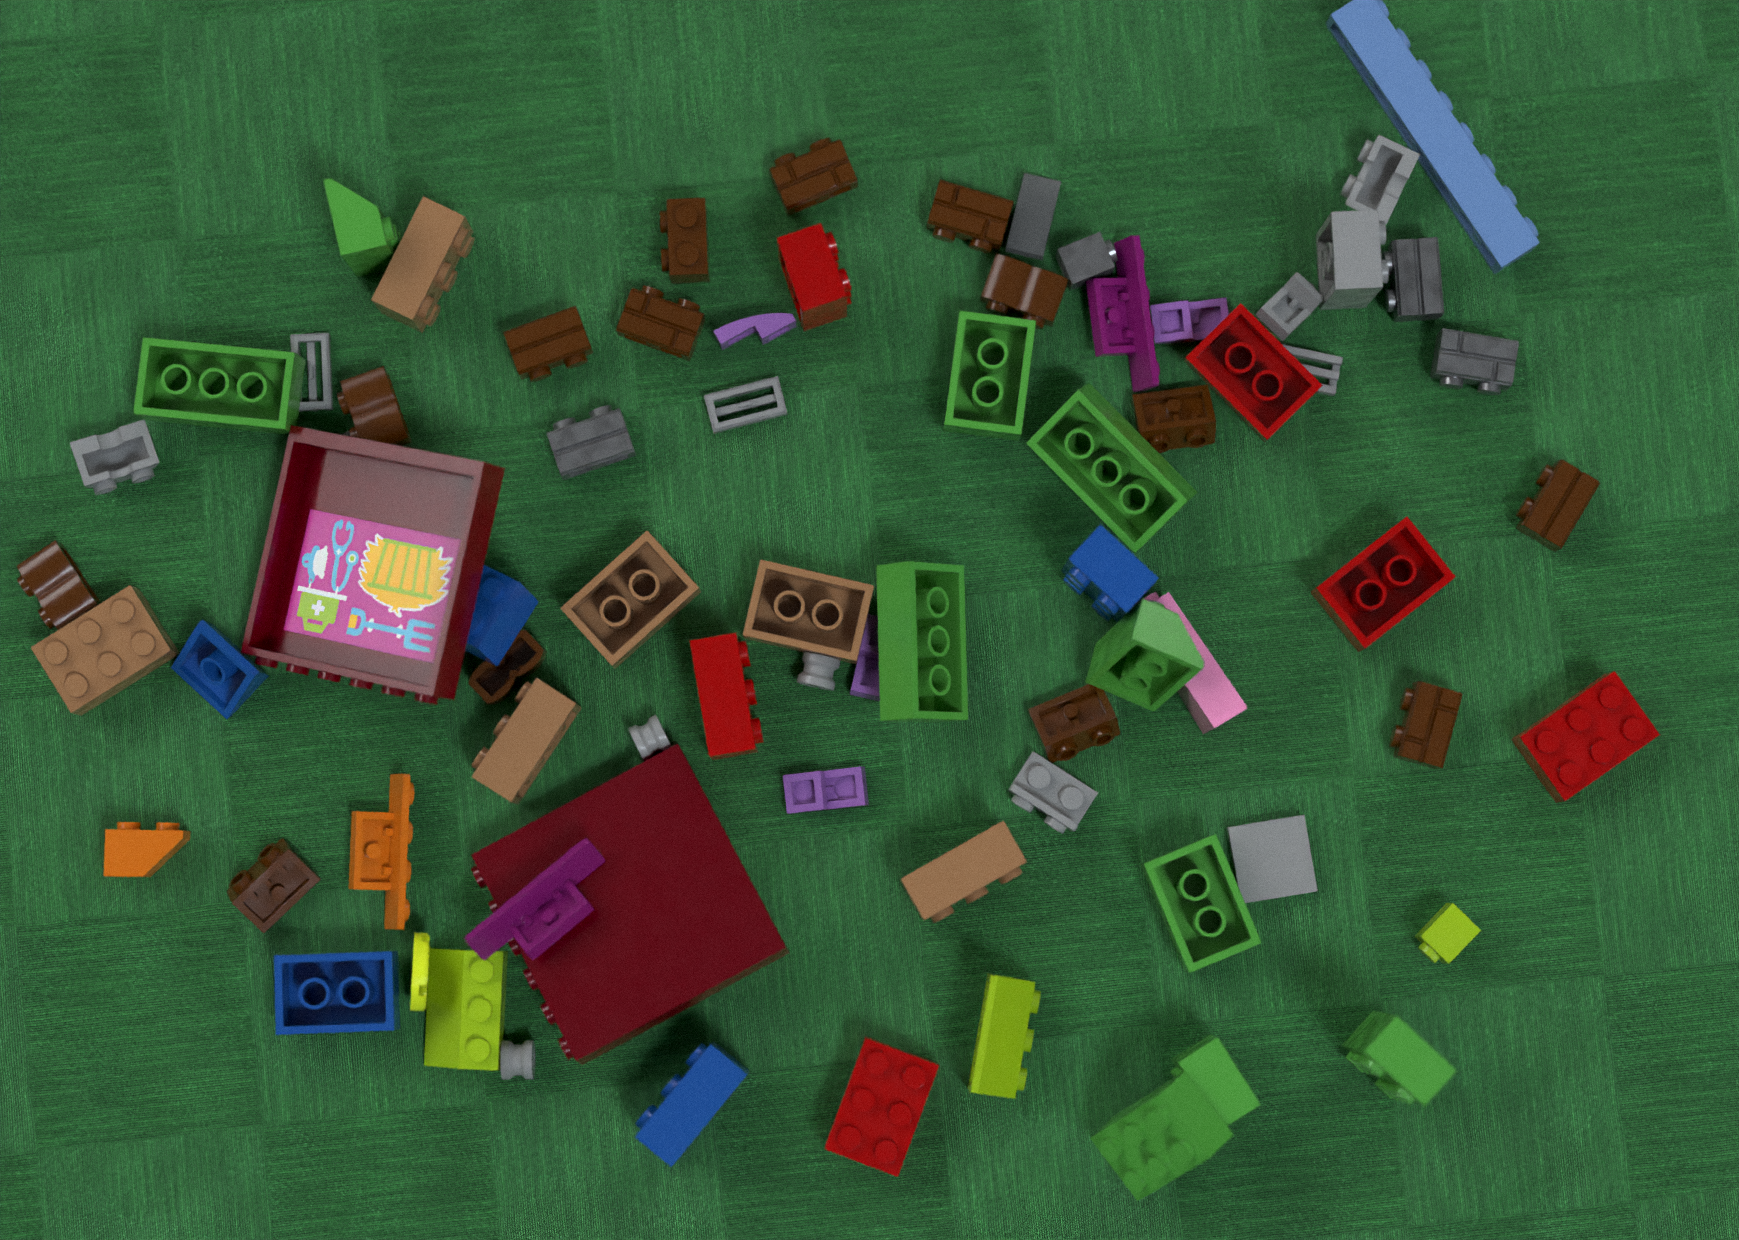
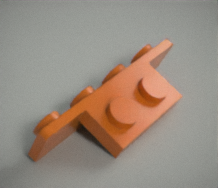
(381, 850)

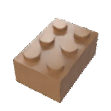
(424, 265)
(631, 599)
(808, 611)
(105, 650)
(525, 740)
(964, 872)

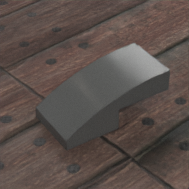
(1033, 216)

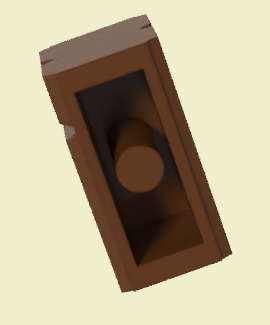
(813, 176)
(969, 216)
(661, 323)
(549, 344)
(1557, 504)
(1426, 724)

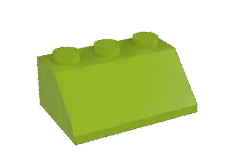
(465, 1009)
(1003, 1036)

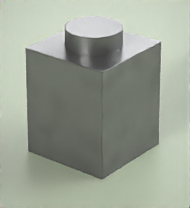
(1086, 260)

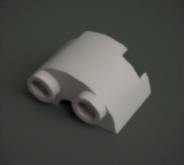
(1381, 177)
(116, 457)

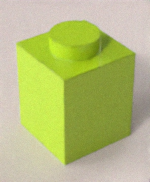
(1446, 934)

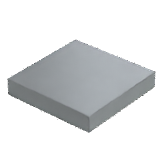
(1272, 858)

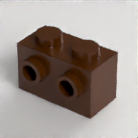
(687, 240)

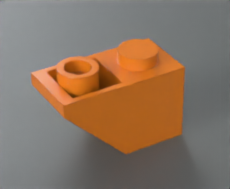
(138, 851)

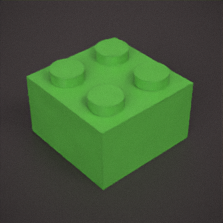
(1216, 1078)

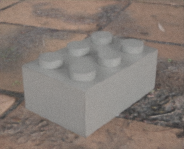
(1351, 259)

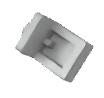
(1290, 306)

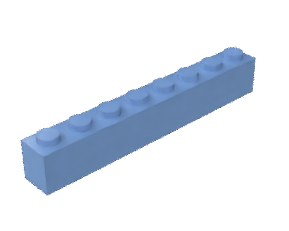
(1431, 130)

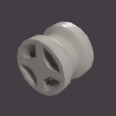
(818, 671)
(650, 738)
(517, 1059)

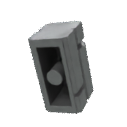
(1414, 280)
(1474, 361)
(590, 442)

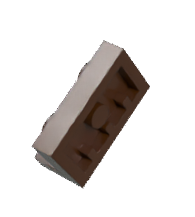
(1176, 418)
(1074, 722)
(271, 885)

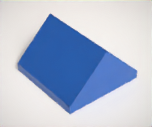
(218, 669)

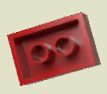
(812, 276)
(1252, 372)
(1383, 584)
(726, 696)
(1585, 737)
(881, 1106)

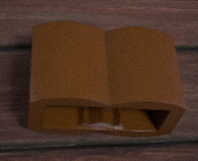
(1023, 291)
(374, 408)
(57, 585)
(521, 660)

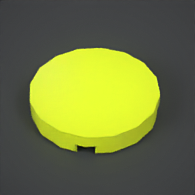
(420, 972)

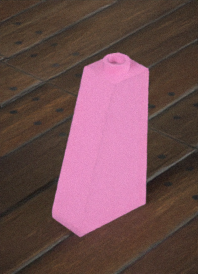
(1209, 693)

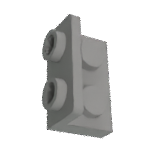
(1052, 793)

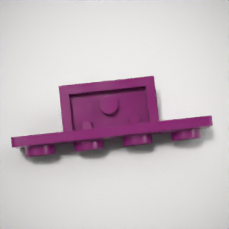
(1123, 317)
(542, 908)

